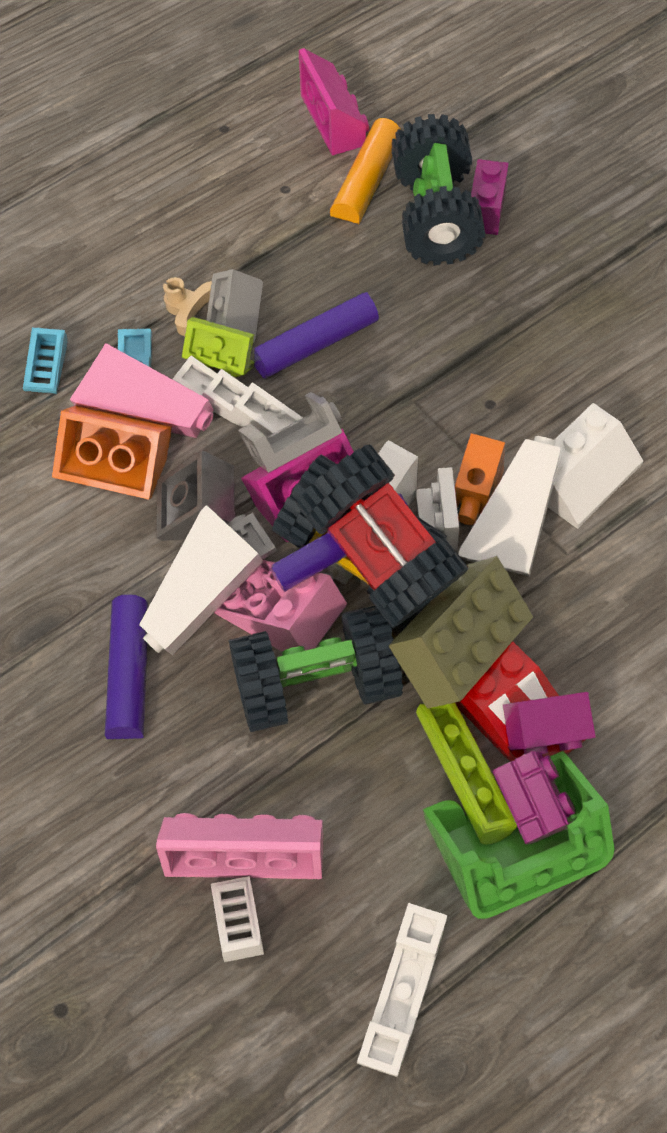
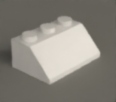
(592, 464)

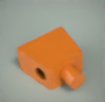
(478, 476)

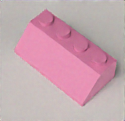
(241, 847)

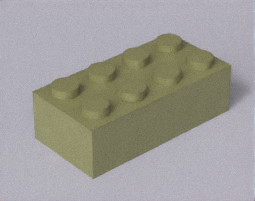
(461, 633)

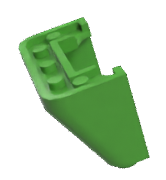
(512, 872)

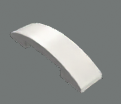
(403, 990)

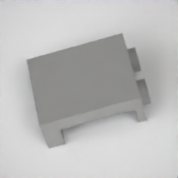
(296, 438)

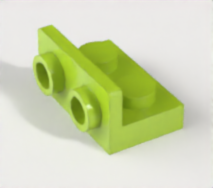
(218, 346)

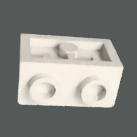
(439, 506)

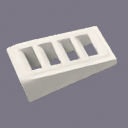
(242, 947)

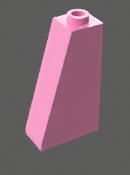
(137, 391)

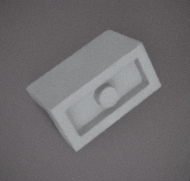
(235, 300)

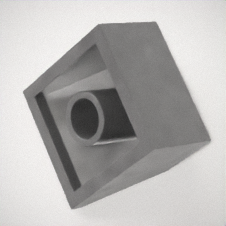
(189, 489)

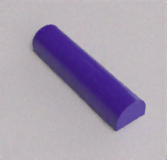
(315, 335)
(308, 561)
(126, 669)

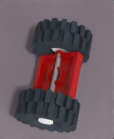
(380, 535)

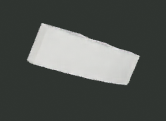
(235, 400)

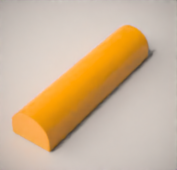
(365, 172)

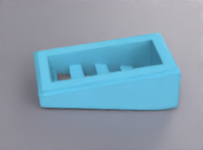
(45, 337)

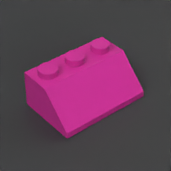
(331, 104)
(273, 488)

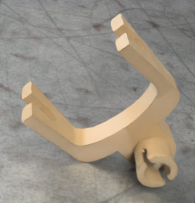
(184, 302)

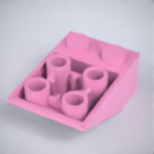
(289, 617)

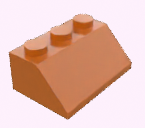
(110, 451)

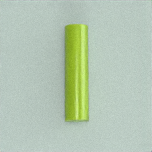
(467, 772)

